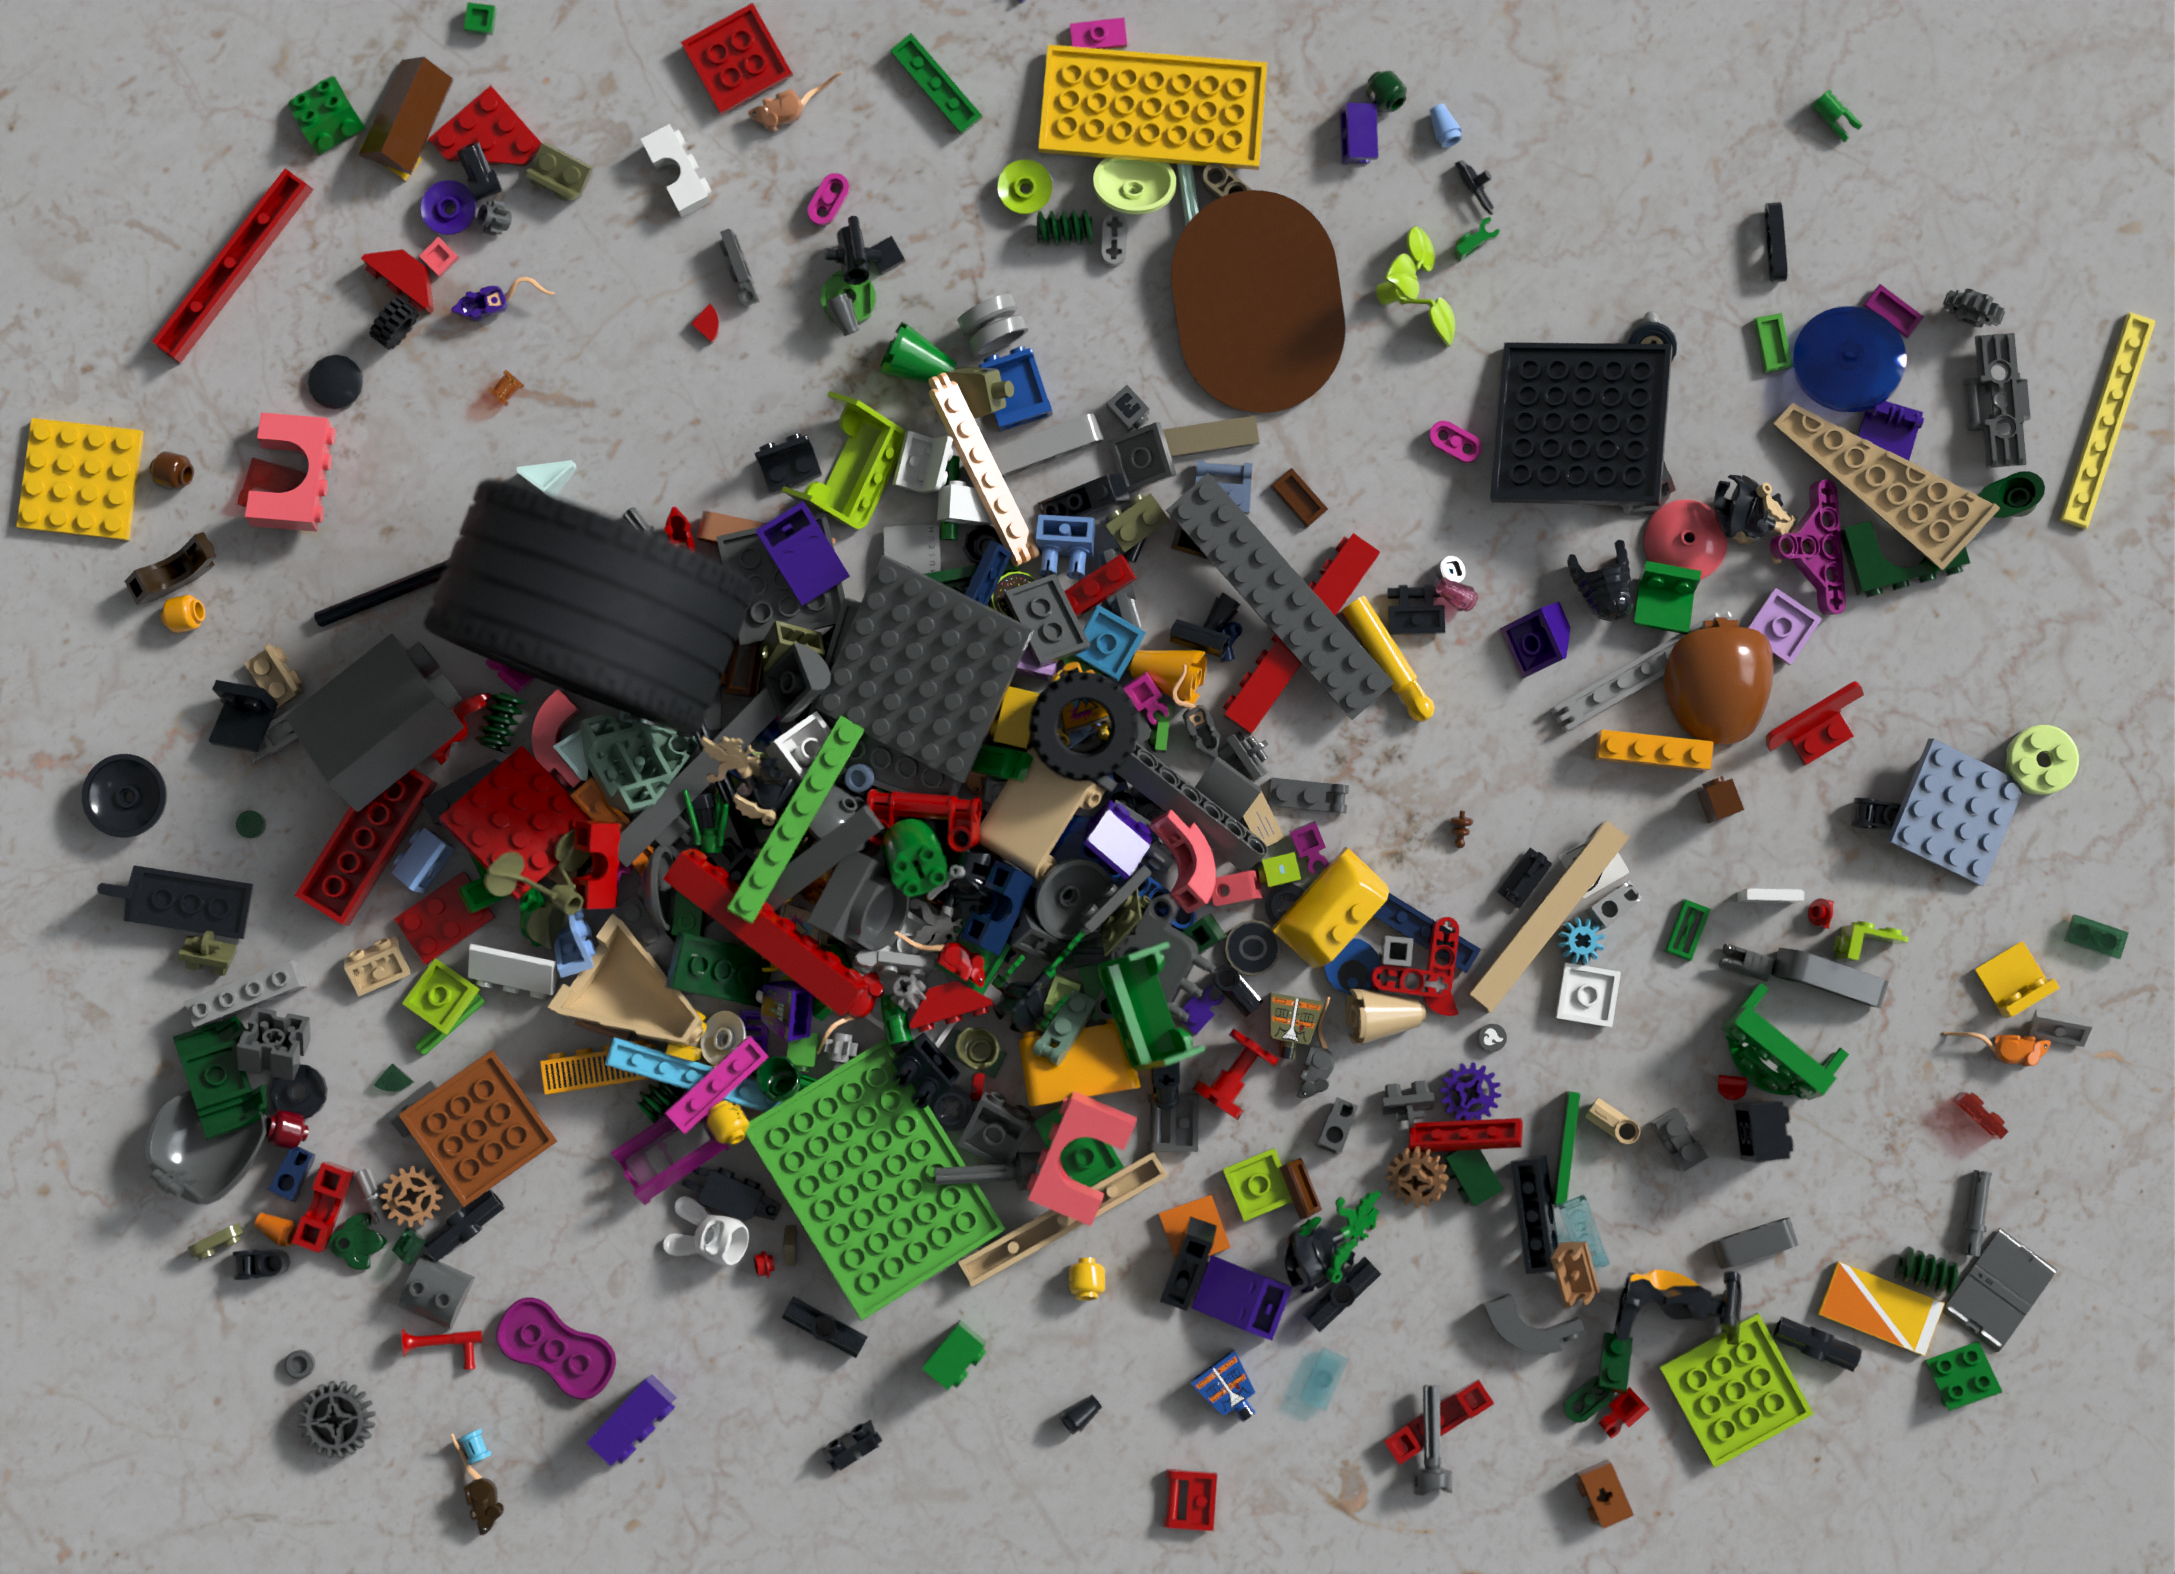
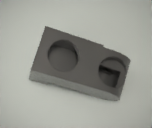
(1337, 1126)

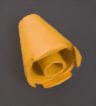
(1166, 668)

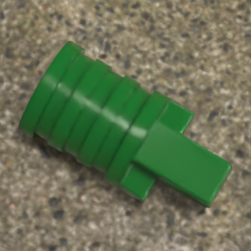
(894, 1022)

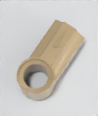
(1610, 1120)

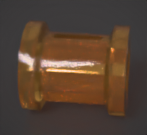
(506, 387)

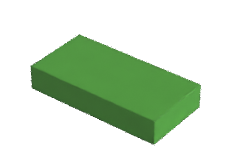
(1773, 343)

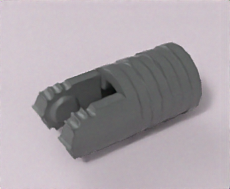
(1751, 964)

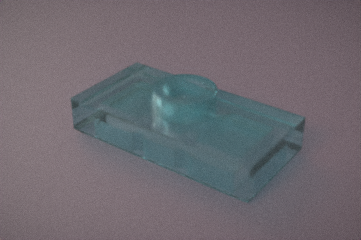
(1323, 1378)

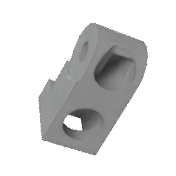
(1614, 905)

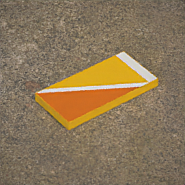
(1881, 1308)

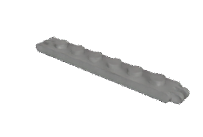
(1621, 682)

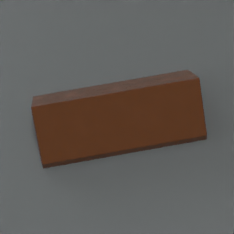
(407, 114)

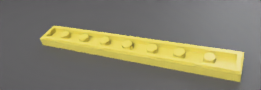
(2107, 420)

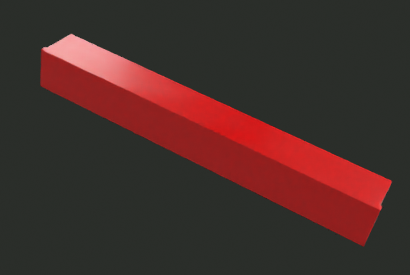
(232, 265)

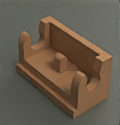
(1574, 1273)

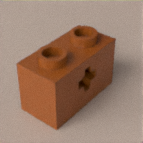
(1616, 1506)

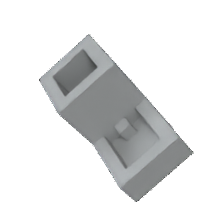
(1395, 952)

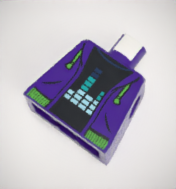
(786, 1009)

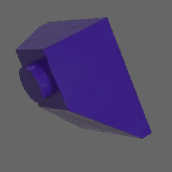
(1538, 639)

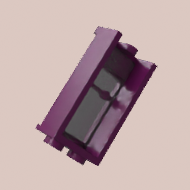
(665, 1155)

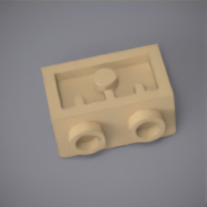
(274, 676)
(376, 965)

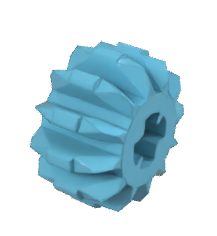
(1591, 941)

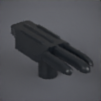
(1476, 184)

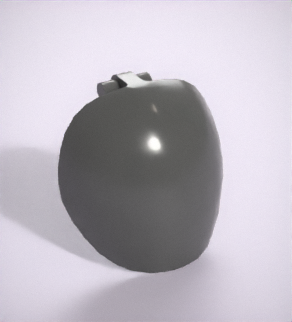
(190, 1164)

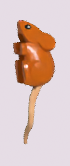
(2012, 1048)

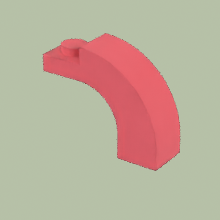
(546, 732)
(1193, 859)

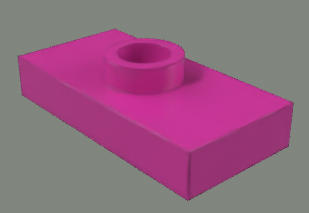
(1099, 34)

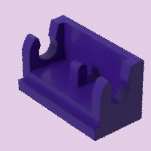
(1358, 133)

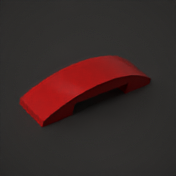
(1453, 1411)

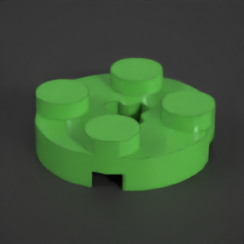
(864, 293)

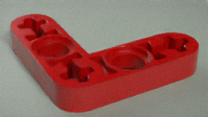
(1433, 969)

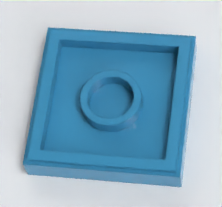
(1111, 642)

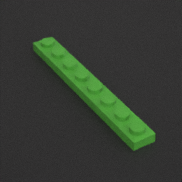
(795, 819)

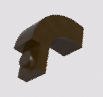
(173, 572)

